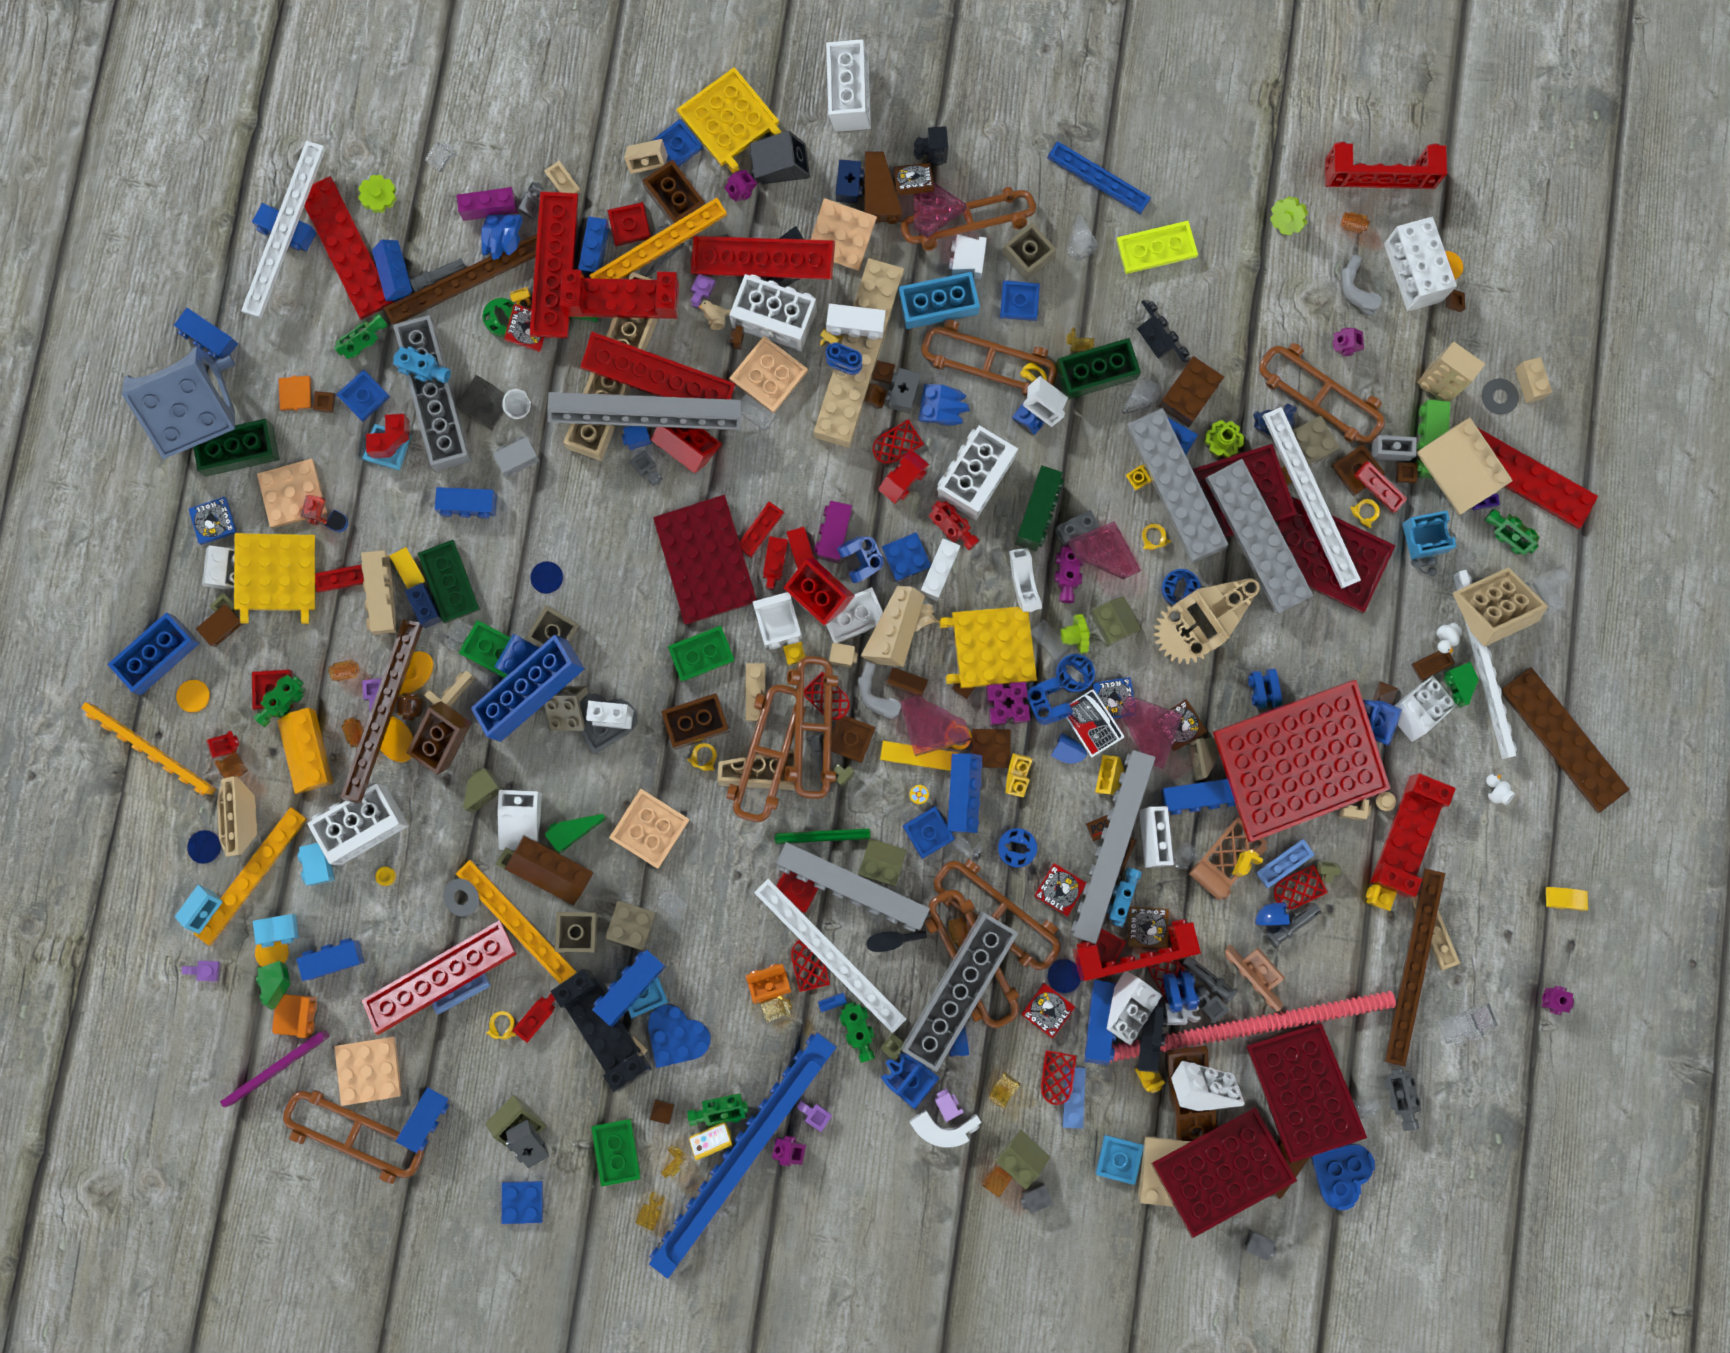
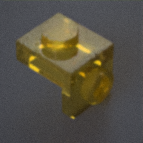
(1078, 344)
(776, 1008)
(1003, 1090)
(673, 1167)

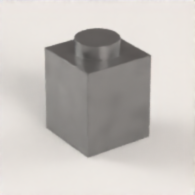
(1035, 1198)
(1259, 1245)

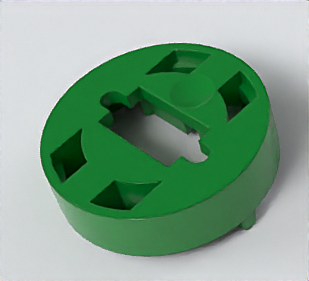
(493, 321)

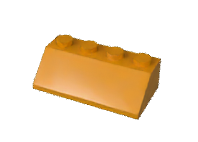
(305, 750)

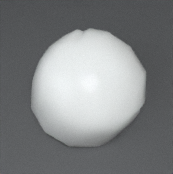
(516, 404)

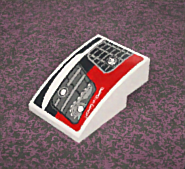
(1093, 724)

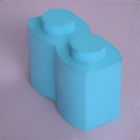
(275, 929)

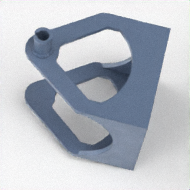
(181, 403)

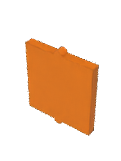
(295, 393)

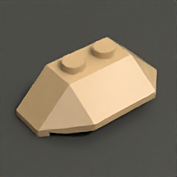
(236, 816)

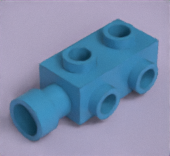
(414, 366)
(1121, 901)

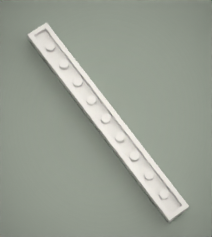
(283, 230)
(1311, 497)
(1491, 689)
(830, 955)

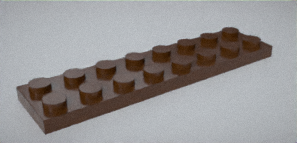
(1564, 740)

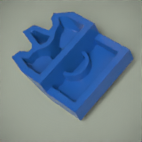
(500, 234)
(942, 405)
(1383, 719)
(910, 1079)

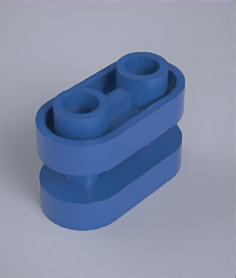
(844, 358)
(1257, 682)
(1189, 997)

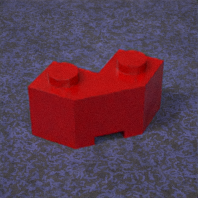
(385, 444)
(899, 481)

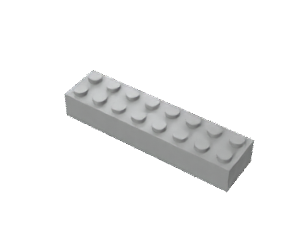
(434, 400)
(1177, 486)
(1259, 536)
(852, 886)
(959, 991)

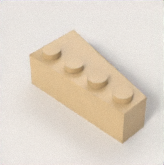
(379, 592)
(895, 629)
(761, 773)

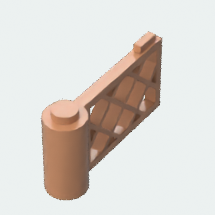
(1210, 876)

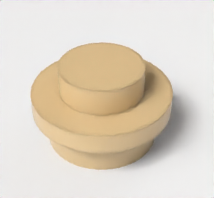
(1385, 801)

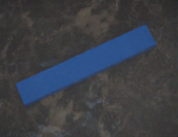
(1099, 177)

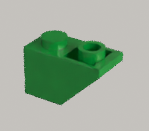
(1462, 683)
(274, 982)

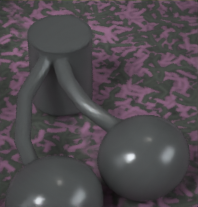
(1431, 562)

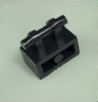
(934, 146)

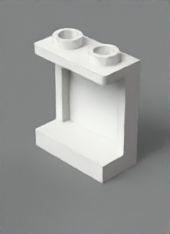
(777, 620)
(610, 715)

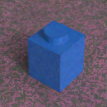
(636, 437)

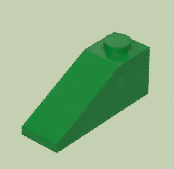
(569, 832)

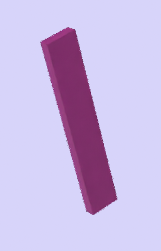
(274, 1069)

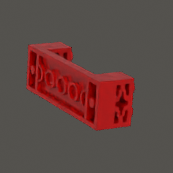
(1425, 174)
(619, 296)
(1411, 834)
(1183, 942)

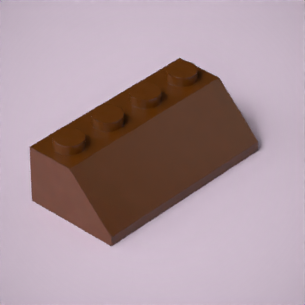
(549, 870)

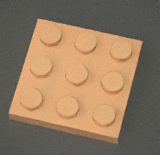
(849, 230)
(768, 374)
(286, 490)
(649, 828)
(368, 1071)

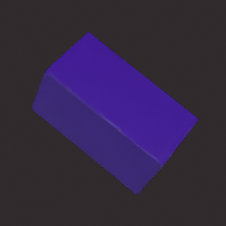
(1490, 502)

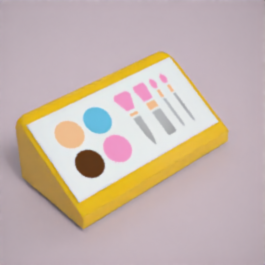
(710, 1141)

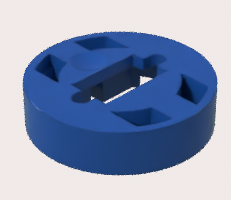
(1178, 574)
(1081, 667)
(1005, 839)

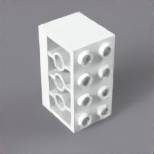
(848, 85)
(1420, 264)
(773, 312)
(988, 474)
(344, 838)

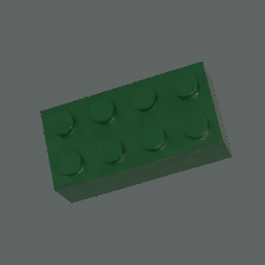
(1098, 368)
(241, 448)
(1041, 502)

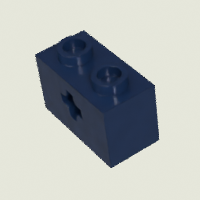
(846, 191)
(423, 605)

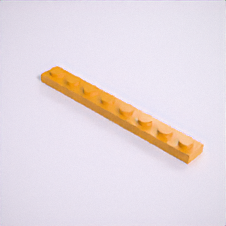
(663, 241)
(153, 752)
(252, 874)
(517, 923)

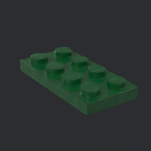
(448, 581)

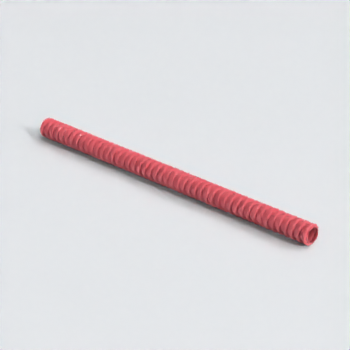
(1264, 1023)

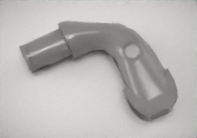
(1365, 301)
(888, 708)

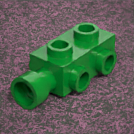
(360, 340)
(1513, 535)
(283, 699)
(858, 1026)
(721, 1109)

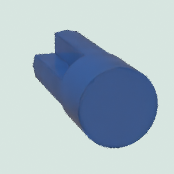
(832, 1002)

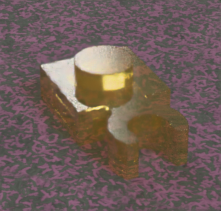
(649, 1213)

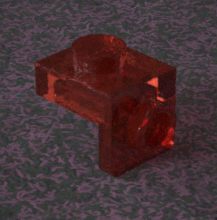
(313, 509)

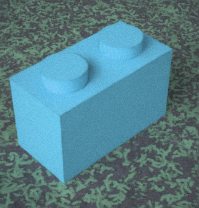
(315, 865)
(198, 909)

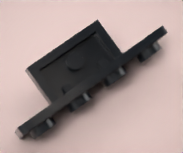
(1158, 334)
(1152, 1039)

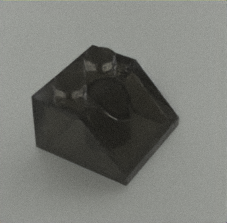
(482, 402)

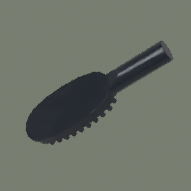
(891, 940)

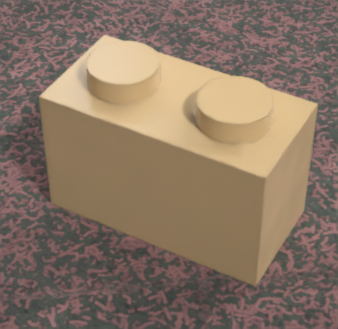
(645, 156)
(1533, 380)

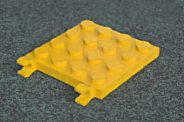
(728, 117)
(274, 573)
(992, 647)

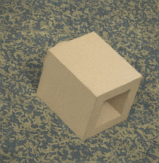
(843, 655)

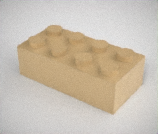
(1450, 373)

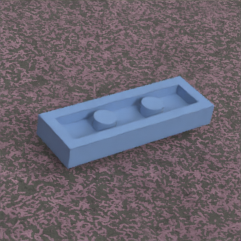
(1284, 863)
(461, 994)
(1074, 1108)

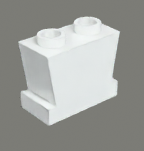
(968, 256)
(1045, 401)

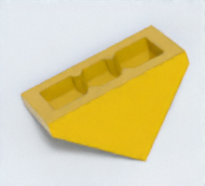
(1109, 775)

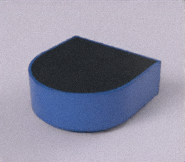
(337, 521)

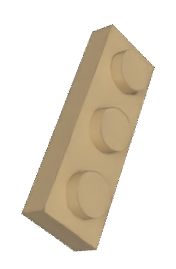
(754, 684)

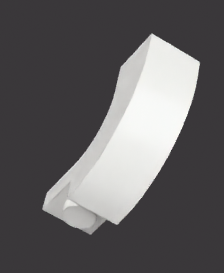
(1024, 580)
(941, 1136)

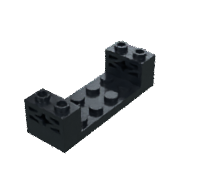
(610, 1045)

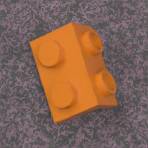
(768, 983)

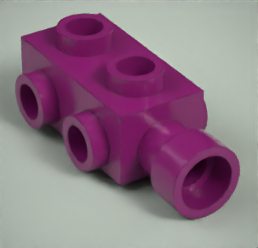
(1067, 566)

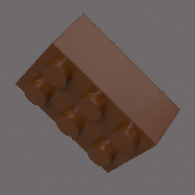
(672, 192)
(1191, 391)
(695, 721)
(439, 737)

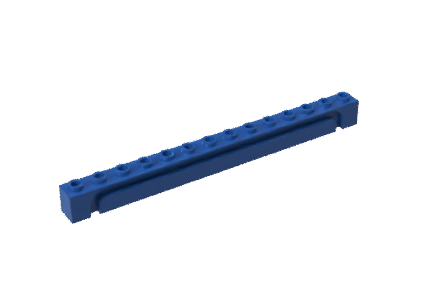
(742, 1155)

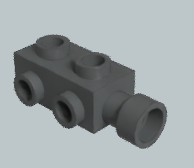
(1404, 1097)

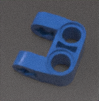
(863, 555)
(1055, 714)

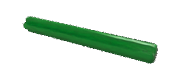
(820, 836)

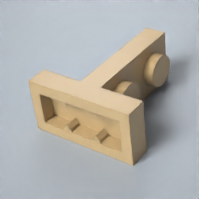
(452, 693)

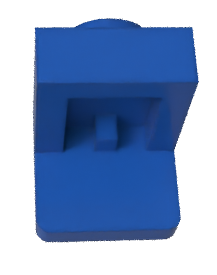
(1028, 419)

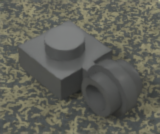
(529, 203)
(644, 464)
(1212, 1007)

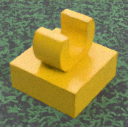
(521, 294)
(830, 338)

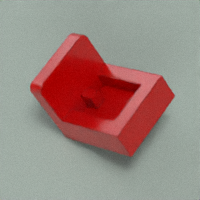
(222, 745)

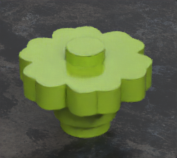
(377, 193)
(1289, 215)
(1224, 439)
(1077, 634)

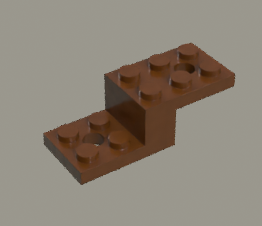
(1186, 1118)

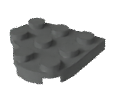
(602, 737)

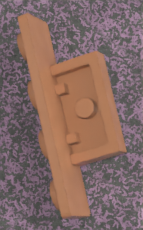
(1260, 972)

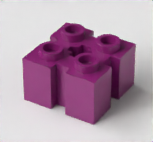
(999, 713)

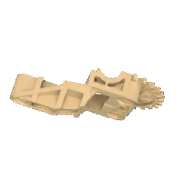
(1216, 607)

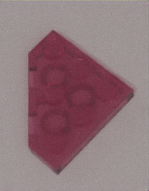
(935, 210)
(1106, 551)
(932, 726)
(1151, 727)

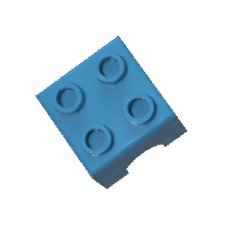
(1428, 535)

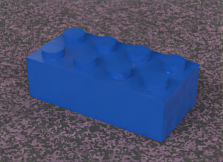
(153, 654)

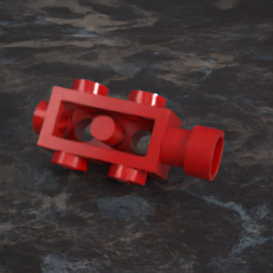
(951, 524)

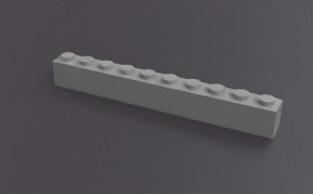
(644, 411)
(1114, 847)

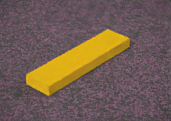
(904, 754)

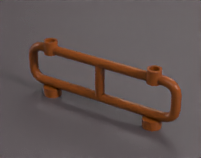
(1008, 195)
(951, 330)
(1294, 353)
(794, 773)
(736, 792)
(935, 924)
(1047, 929)
(300, 1133)

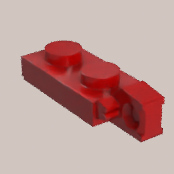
(774, 560)
(534, 1018)

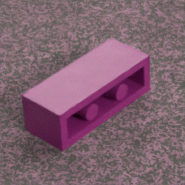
(488, 202)
(833, 531)

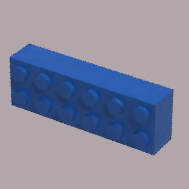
(527, 688)

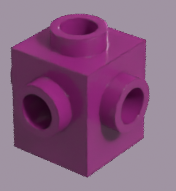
(740, 186)
(1348, 341)
(1557, 1000)
(788, 1151)

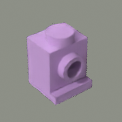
(947, 1105)

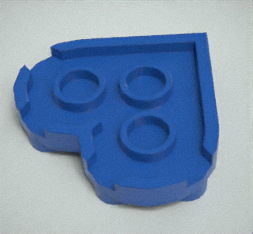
(675, 1037)
(1342, 1174)

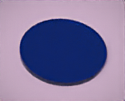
(546, 577)
(204, 846)
(1063, 976)

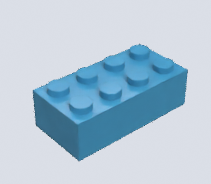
(938, 300)

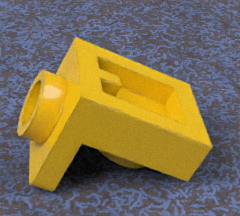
(1243, 864)
(1380, 897)
(1150, 1081)

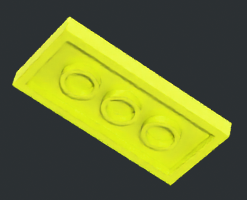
(1157, 247)

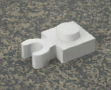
(1180, 1018)

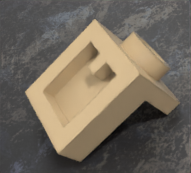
(1353, 813)

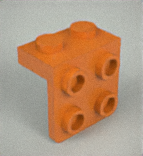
(295, 1016)

